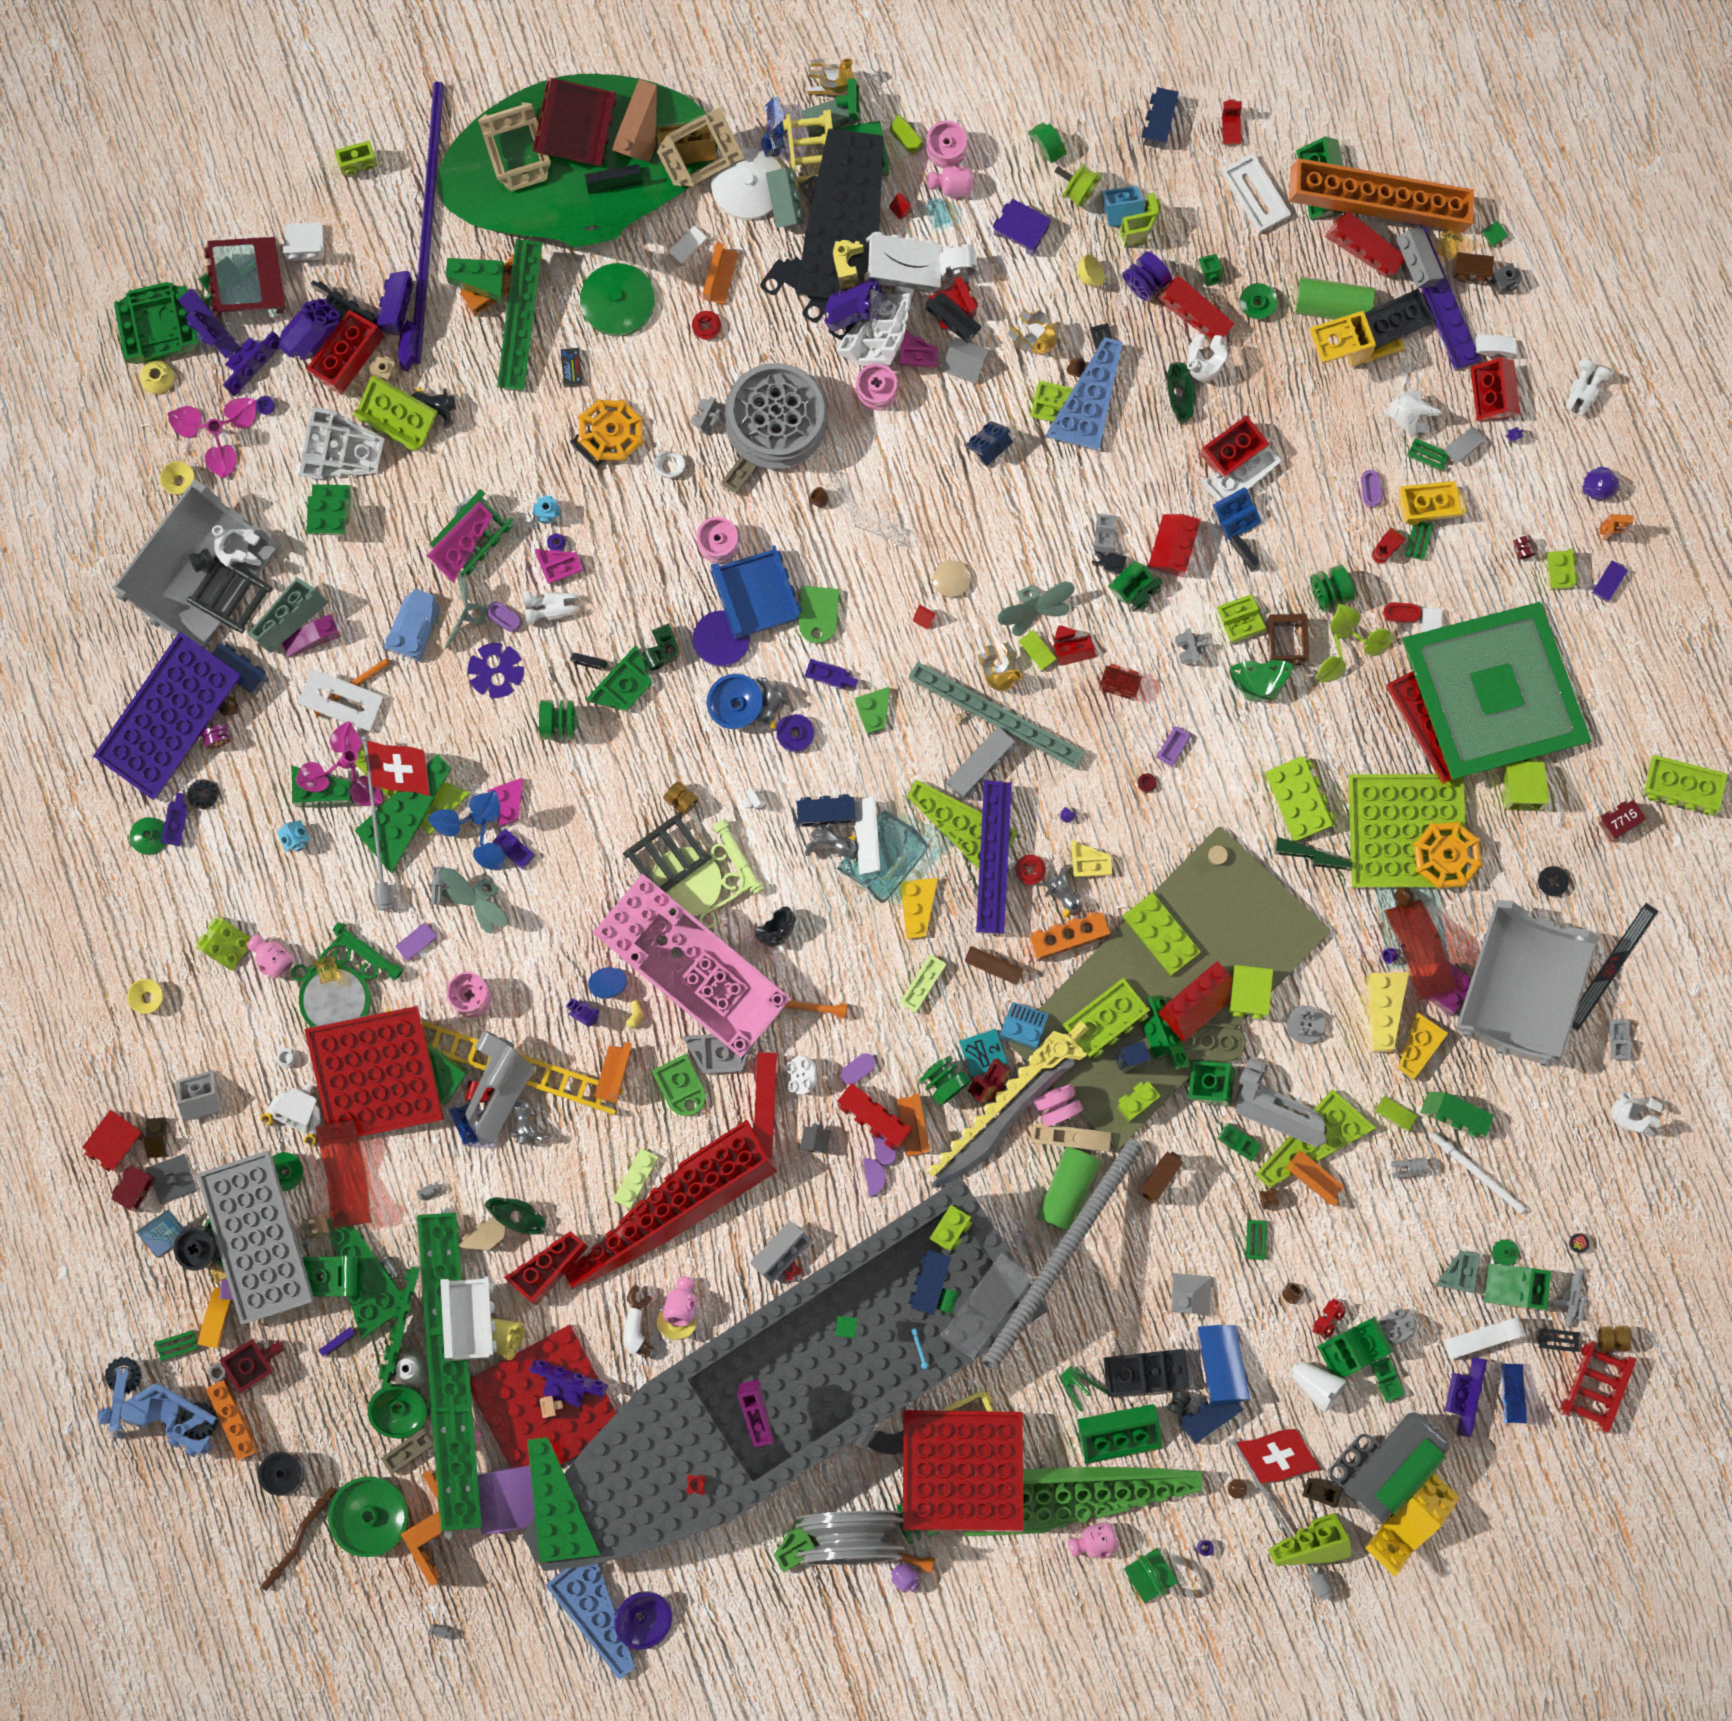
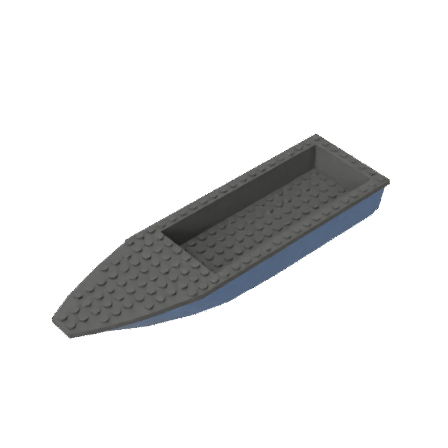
(814, 1386)

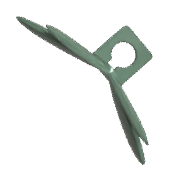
(1048, 604)
(467, 606)
(464, 894)

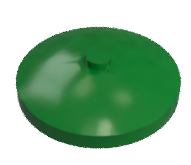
(617, 299)
(368, 1516)

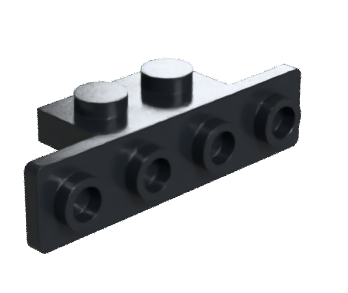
(341, 305)

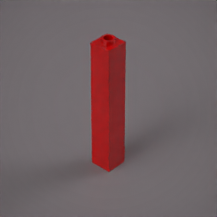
(765, 1099)

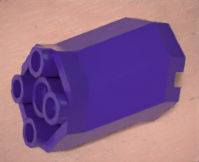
(850, 305)
(309, 329)

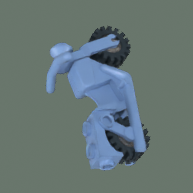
(156, 1404)

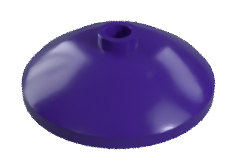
(647, 1629)

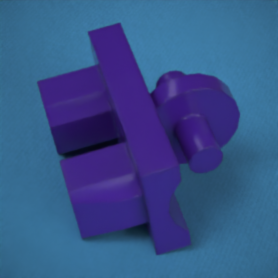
(583, 1012)

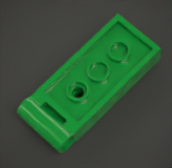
(447, 1074)
(338, 1273)

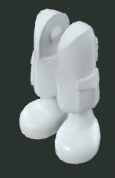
(1583, 391)
(554, 606)

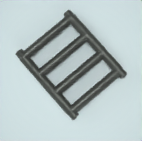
(224, 618)
(661, 831)

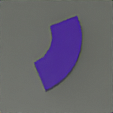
(406, 345)

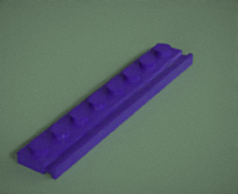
(1450, 321)
(993, 857)

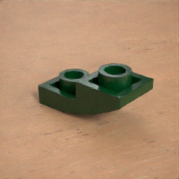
(1143, 597)

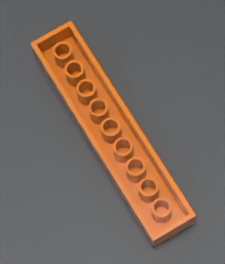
(1381, 195)

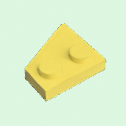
(1089, 861)

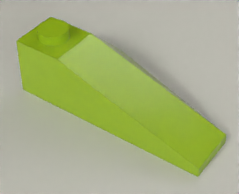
(1318, 1543)

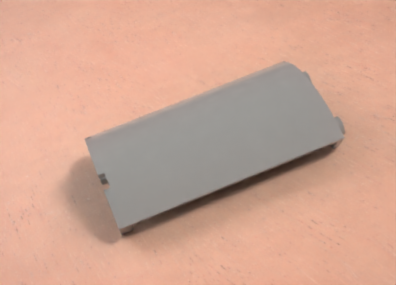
(163, 574)
(1527, 985)

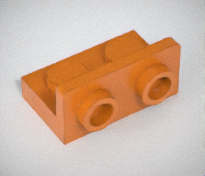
(1615, 524)

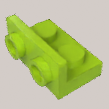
(1561, 569)
(950, 1228)

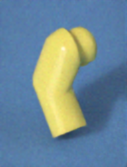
(637, 1015)

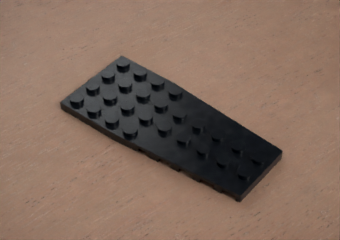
(842, 209)

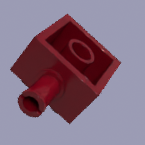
(250, 1364)

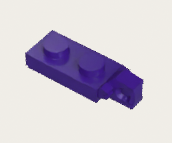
(830, 675)
(174, 821)

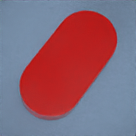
(1402, 612)

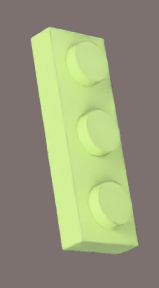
(922, 983)
(635, 1178)

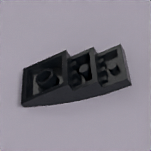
(1146, 1372)

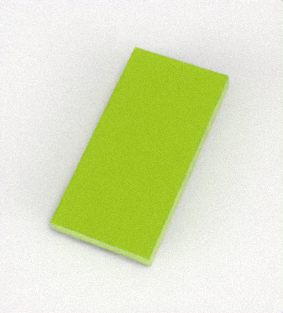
(1161, 934)

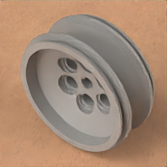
(758, 442)
(850, 1537)

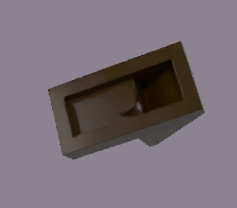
(156, 1137)
(1322, 1492)

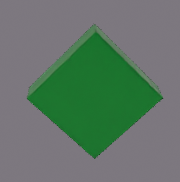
(1494, 233)
(846, 1327)

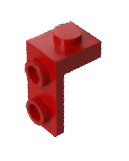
(1231, 122)

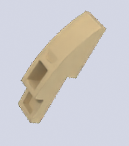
(1071, 1137)

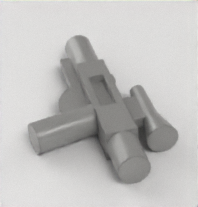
(1570, 1299)

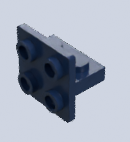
(990, 442)

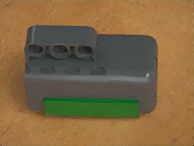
(1393, 1469)

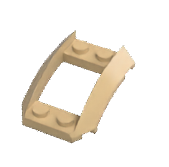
(506, 121)
(724, 138)

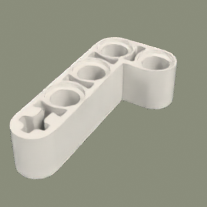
(1484, 1337)

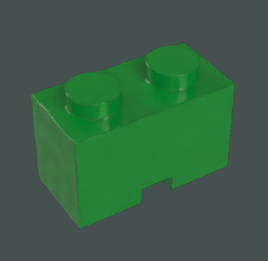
(1130, 582)

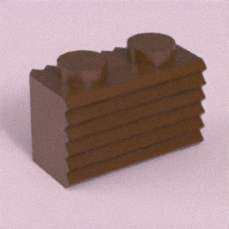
(1473, 267)

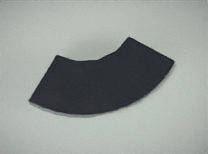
(887, 1443)

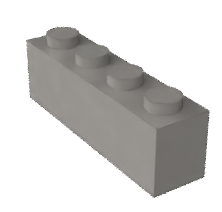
(980, 763)

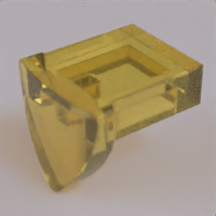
(1449, 243)
(327, 969)

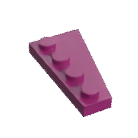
(454, 548)

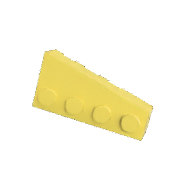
(1385, 1006)

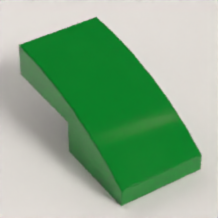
(1239, 1142)
(1387, 1380)

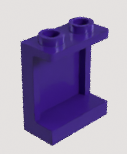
(1022, 225)

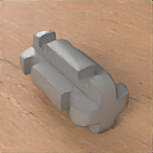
(428, 1190)
(390, 1267)
(441, 1632)

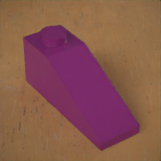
(311, 635)
(755, 1412)

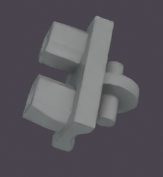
(709, 416)
(1191, 655)

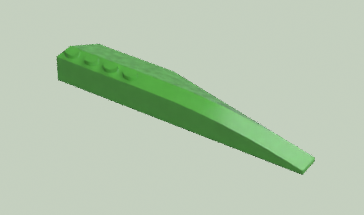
(1094, 1492)

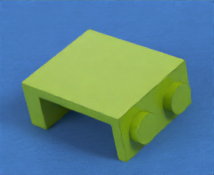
(1251, 992)

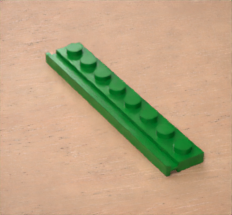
(519, 314)

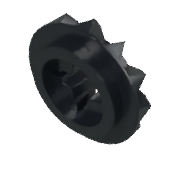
(211, 792)
(1561, 880)

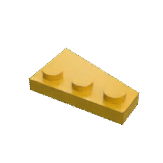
(917, 905)
(1420, 1046)

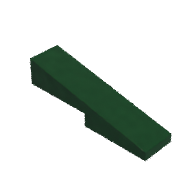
(1319, 859)

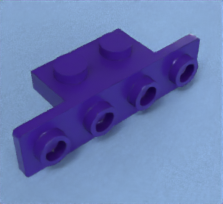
(207, 324)
(249, 361)
(565, 1384)
(1465, 1395)

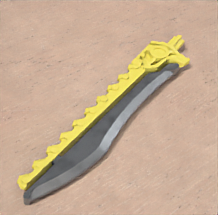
(1047, 1055)

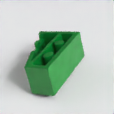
(478, 276)
(335, 794)

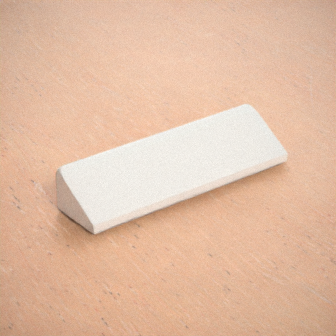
(867, 836)

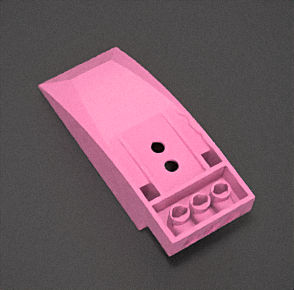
(708, 978)

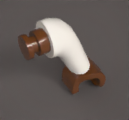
(632, 1334)

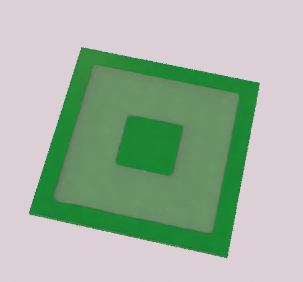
(1496, 690)

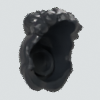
(778, 928)

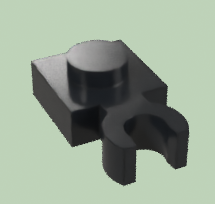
(1112, 563)

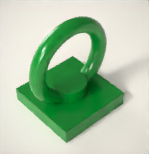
(1150, 1575)

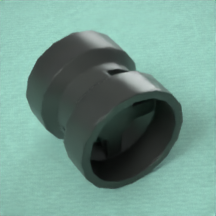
(197, 562)
(1178, 1403)

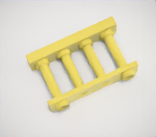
(824, 120)

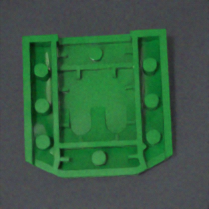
(154, 323)

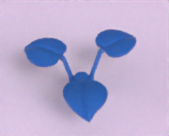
(484, 808)

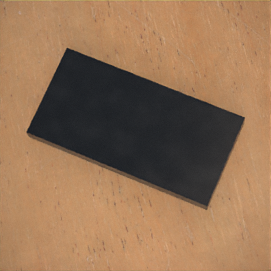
(1398, 318)

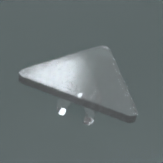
(877, 306)

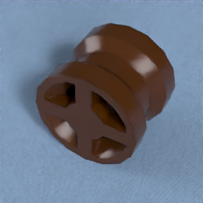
(1268, 1198)

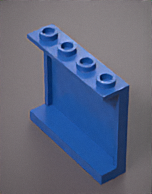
(756, 593)

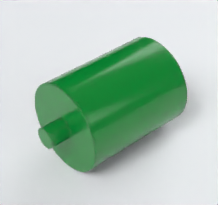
(947, 1301)

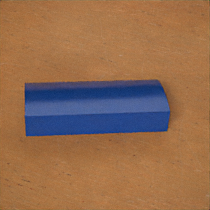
(1223, 1364)

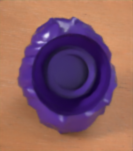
(1600, 484)

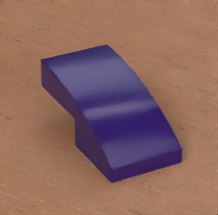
(514, 849)

